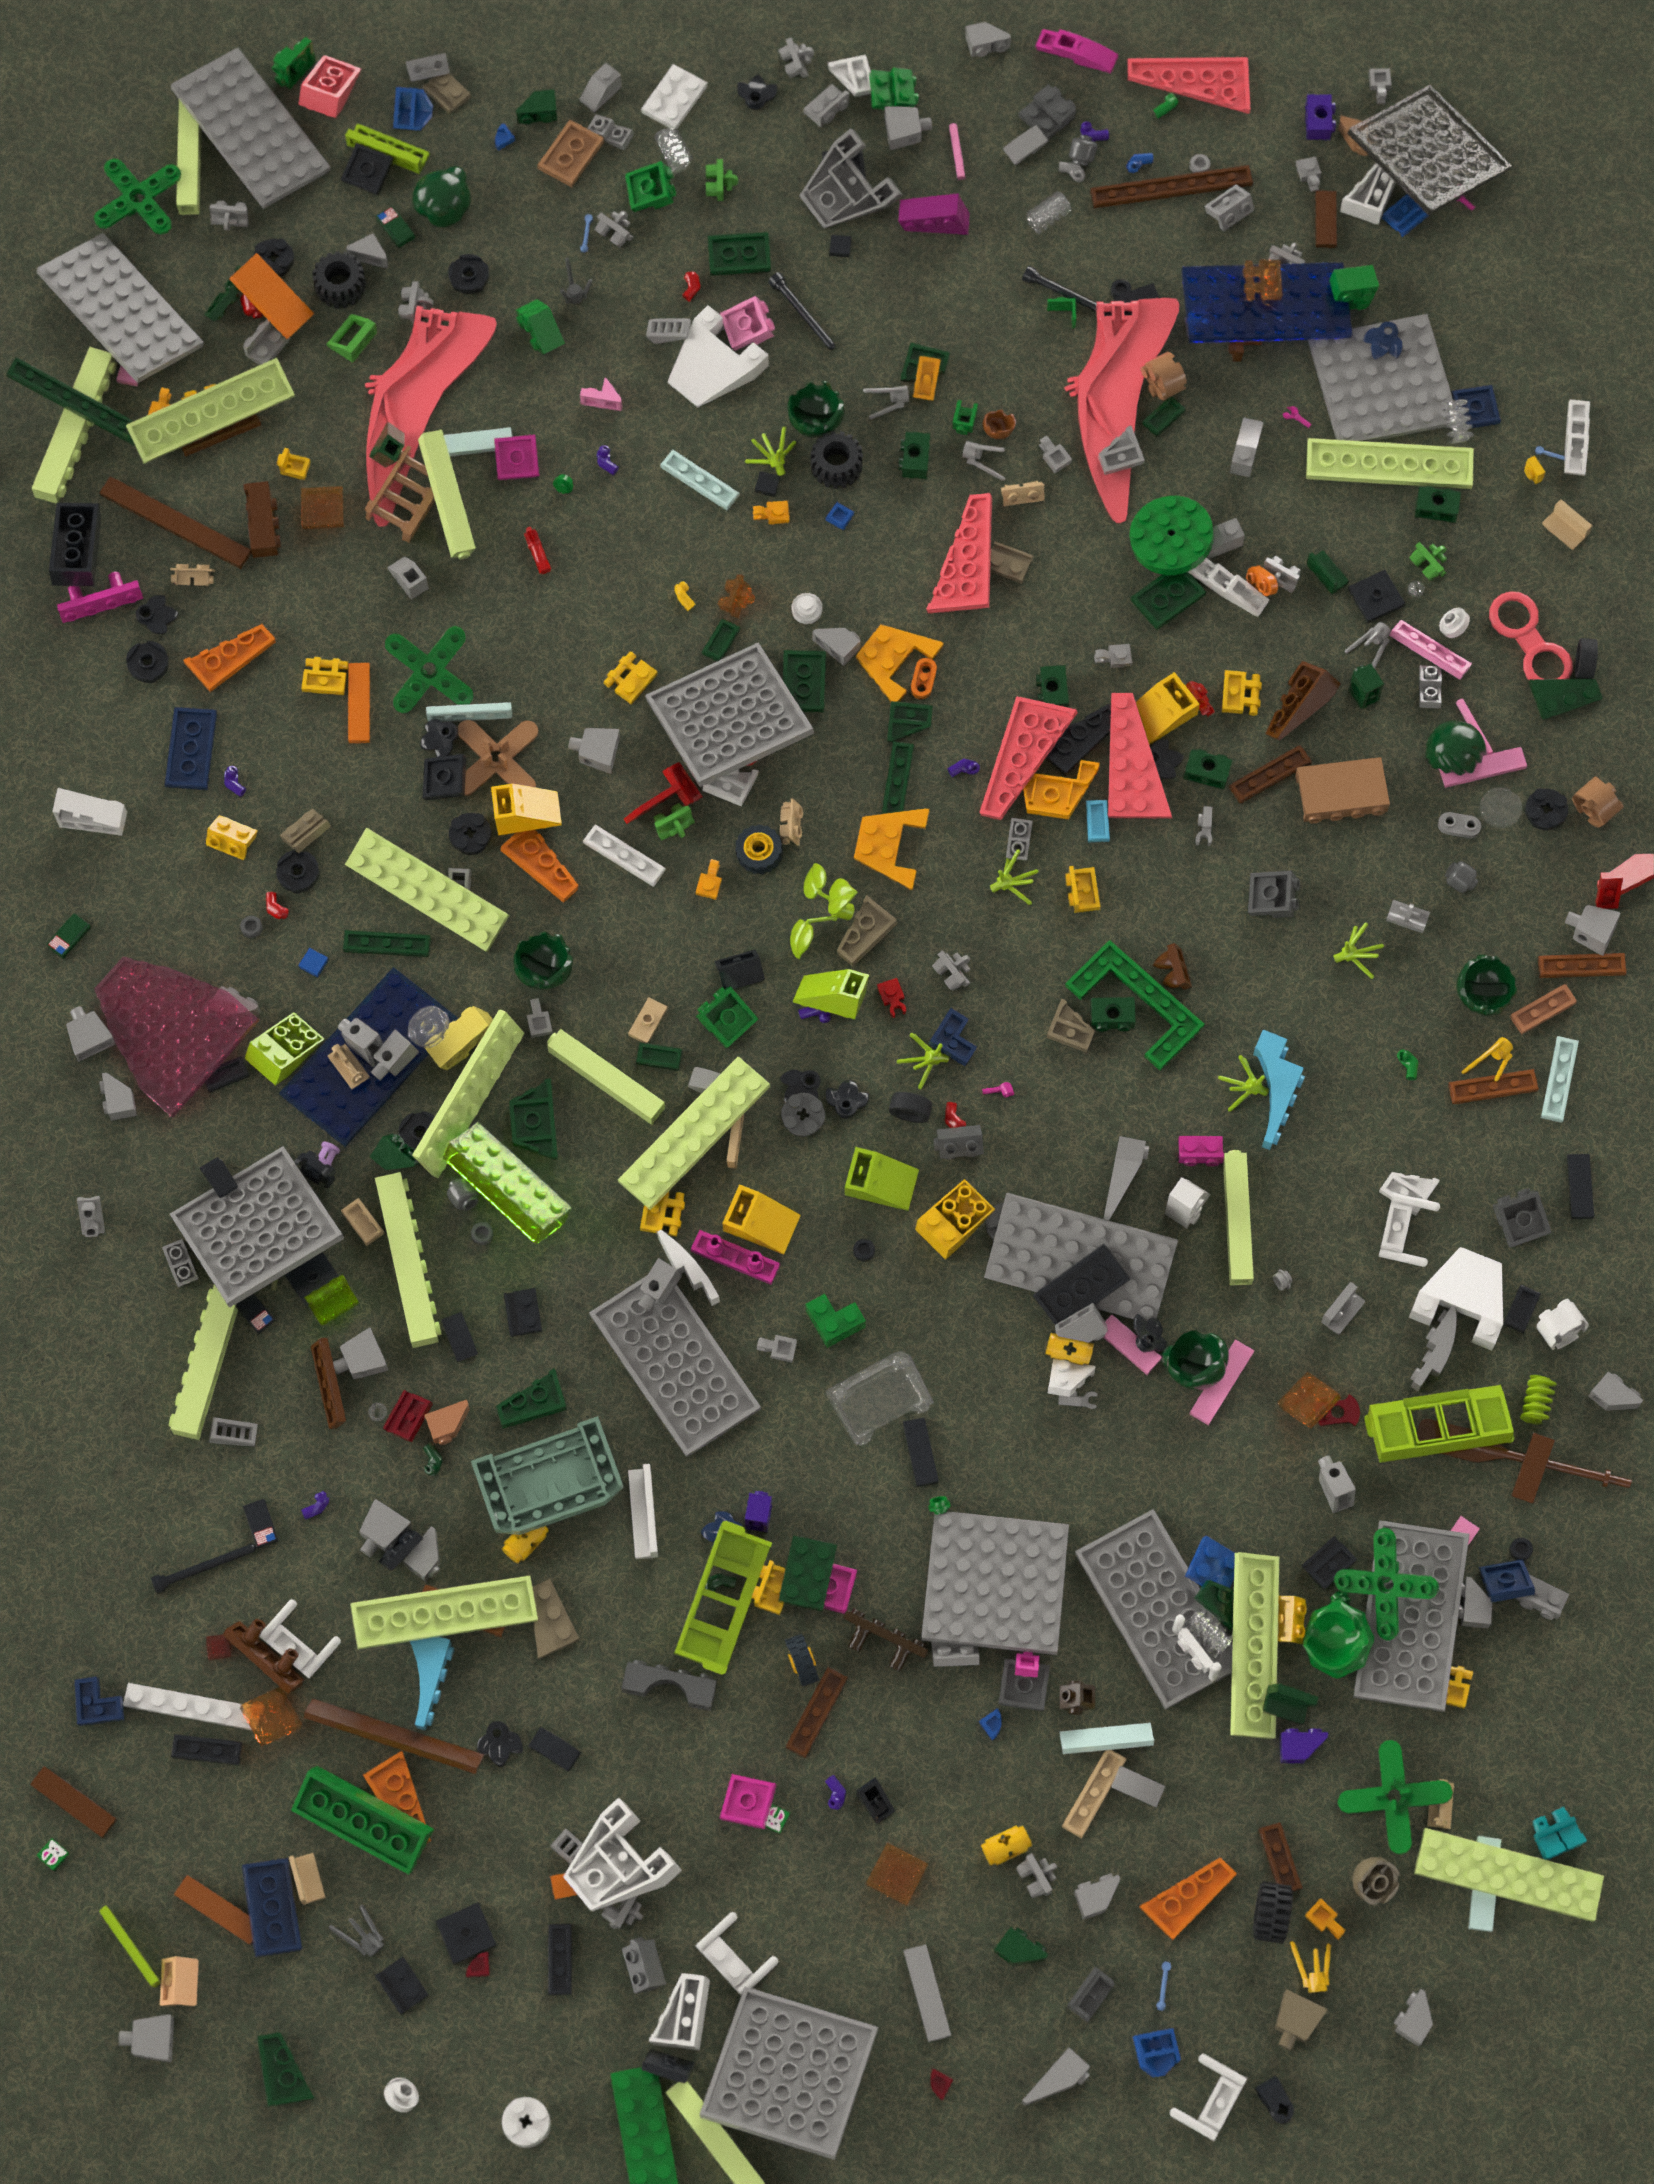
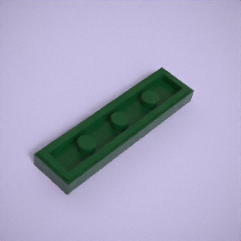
(897, 777)
(386, 943)

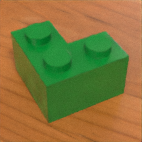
(1355, 286)
(539, 321)
(834, 1325)

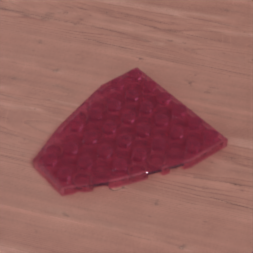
(170, 1028)

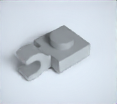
(1380, 81)
(1309, 171)
(1054, 456)
(1117, 655)
(1205, 822)
(538, 1021)
(781, 1348)
(1075, 1400)

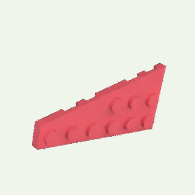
(1205, 79)
(966, 569)
(1027, 741)
(1133, 776)

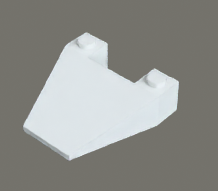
(708, 366)
(1471, 1286)
(609, 1867)

